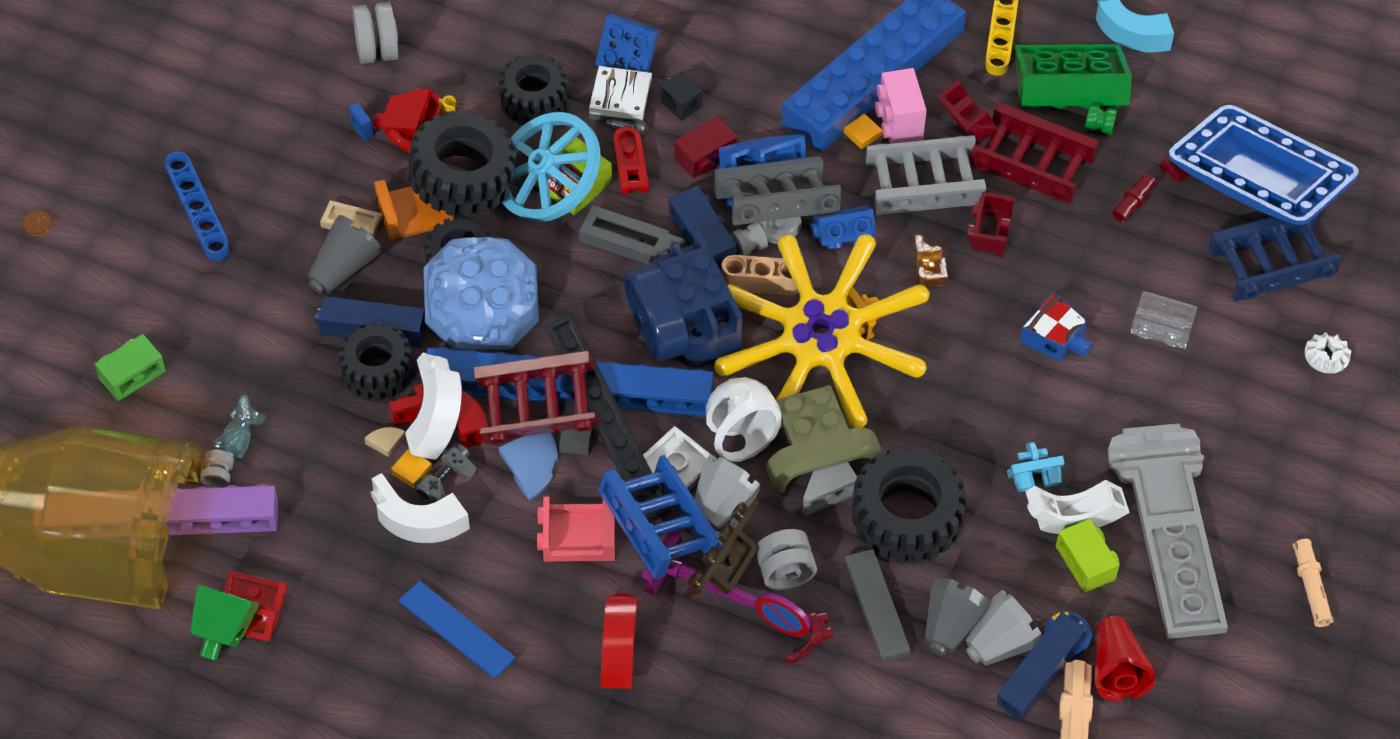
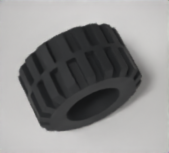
(532, 73)
(452, 230)
(377, 380)

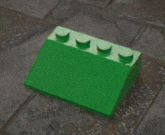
(1072, 75)

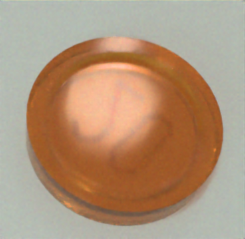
(37, 223)

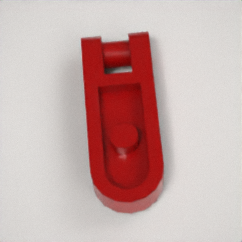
(630, 160)

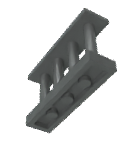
(774, 177)

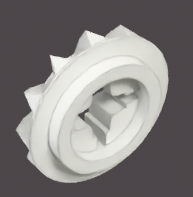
(1318, 357)

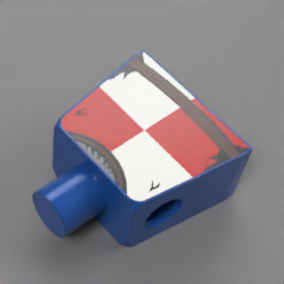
(1056, 330)

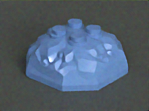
(480, 294)

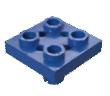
(631, 39)

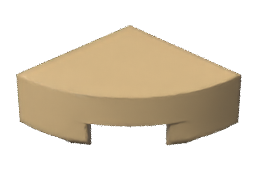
(385, 439)

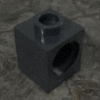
(680, 96)

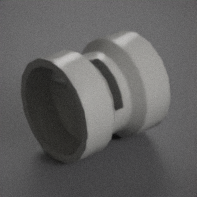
(750, 239)
(217, 469)

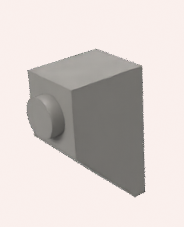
(828, 487)

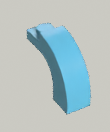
(1133, 30)

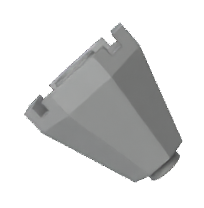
(722, 489)
(1002, 632)

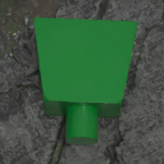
(220, 619)

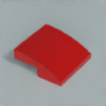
(267, 593)

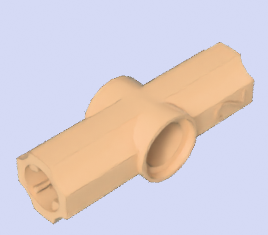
(1076, 700)

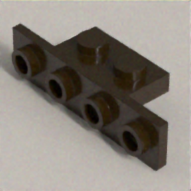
(730, 555)

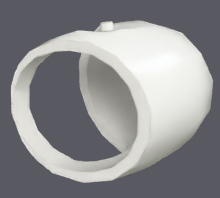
(744, 409)

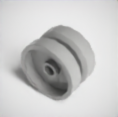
(375, 33)

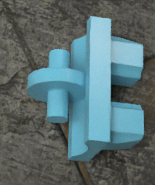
(1023, 472)

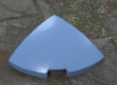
(531, 462)

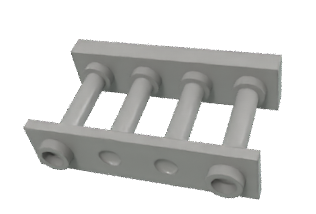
(924, 197)

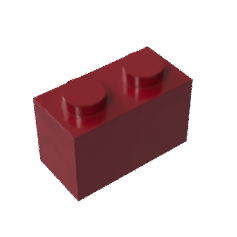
(700, 148)

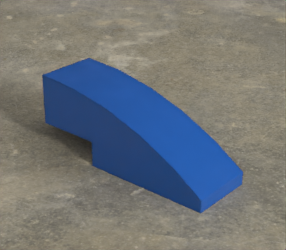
(763, 151)

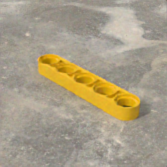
(1001, 31)

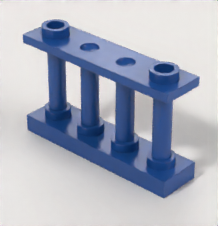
(644, 534)

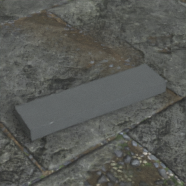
(877, 606)

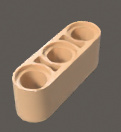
(749, 271)

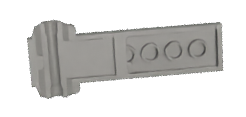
(1162, 469)

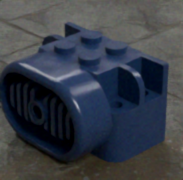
(684, 306)

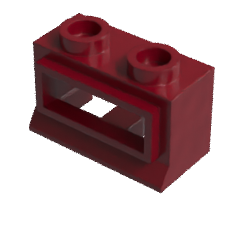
(966, 112)
(993, 205)

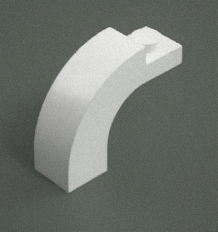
(439, 409)
(1055, 513)
(418, 523)

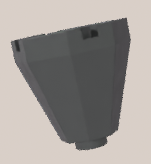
(952, 615)

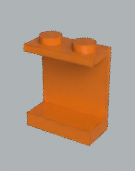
(405, 213)

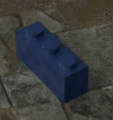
(695, 211)

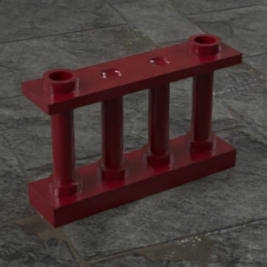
(1041, 132)
(520, 374)

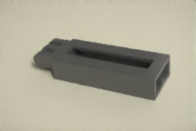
(622, 235)

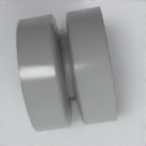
(786, 559)

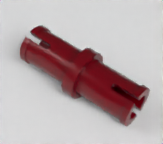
(1134, 198)

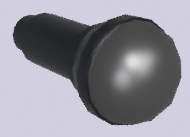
(638, 124)

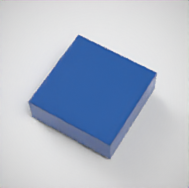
(361, 121)

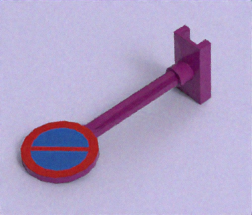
(772, 608)

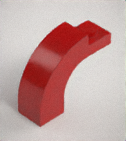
(469, 420)
(619, 641)

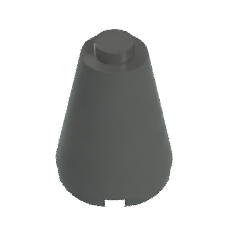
(342, 255)

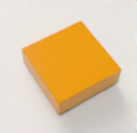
(863, 131)
(411, 468)

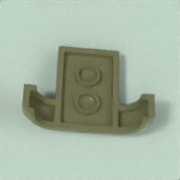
(816, 437)

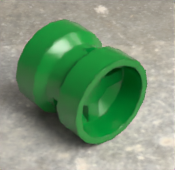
(1098, 119)

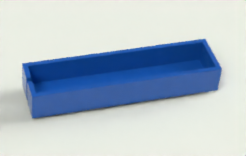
(849, 83)

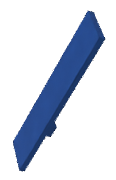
(457, 629)

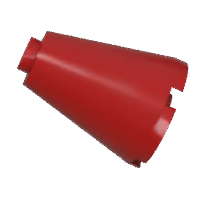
(1120, 662)

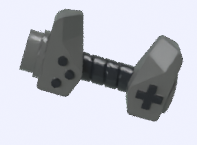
(455, 460)

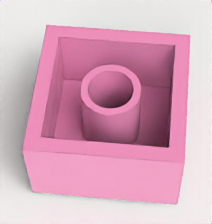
(901, 106)

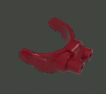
(818, 633)

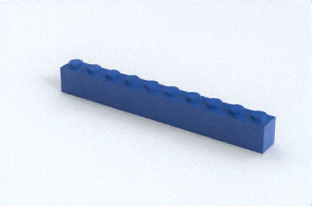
(631, 385)

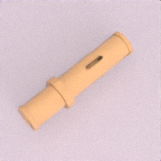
(1310, 573)

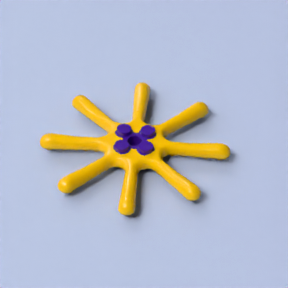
(827, 312)

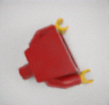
(408, 112)

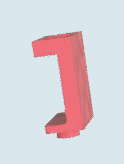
(576, 532)

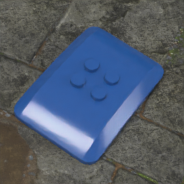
(1263, 165)

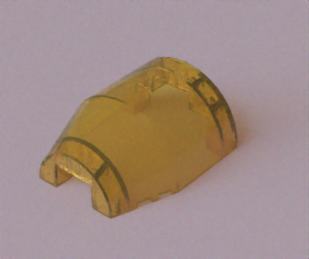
(92, 511)

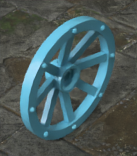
(545, 164)

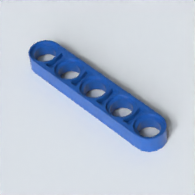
(197, 217)

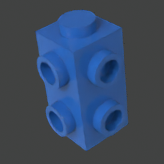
(843, 226)

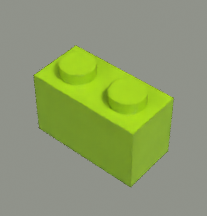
(1088, 555)

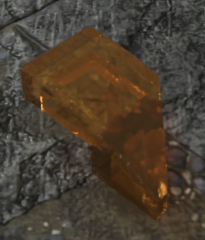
(930, 264)

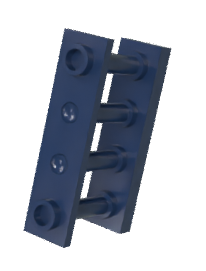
(1265, 231)

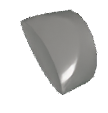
(776, 228)

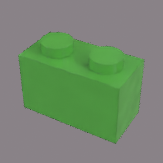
(130, 367)

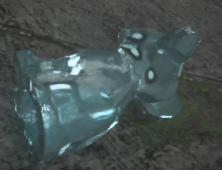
(237, 432)

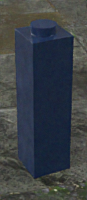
(341, 316)
(1041, 666)

